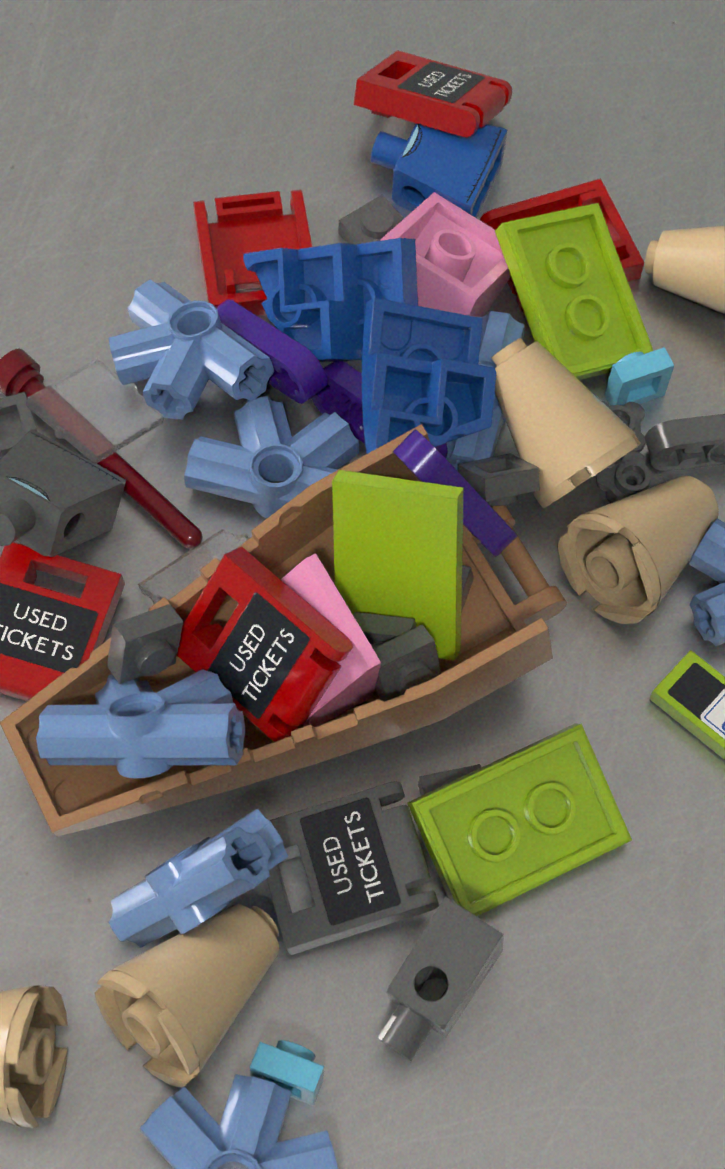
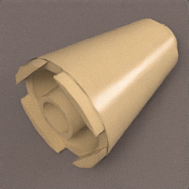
(690, 264)
(556, 420)
(637, 546)
(189, 990)
(29, 1061)

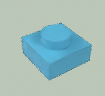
(639, 377)
(290, 1068)

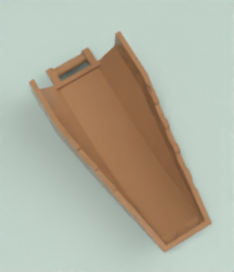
(496, 647)

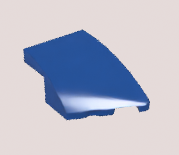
(323, 290)
(423, 372)

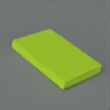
(574, 289)
(401, 551)
(520, 821)

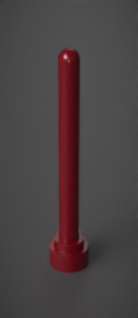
(22, 374)

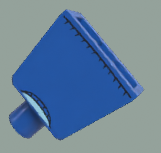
(442, 163)

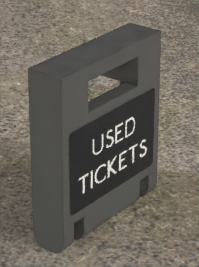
(355, 866)

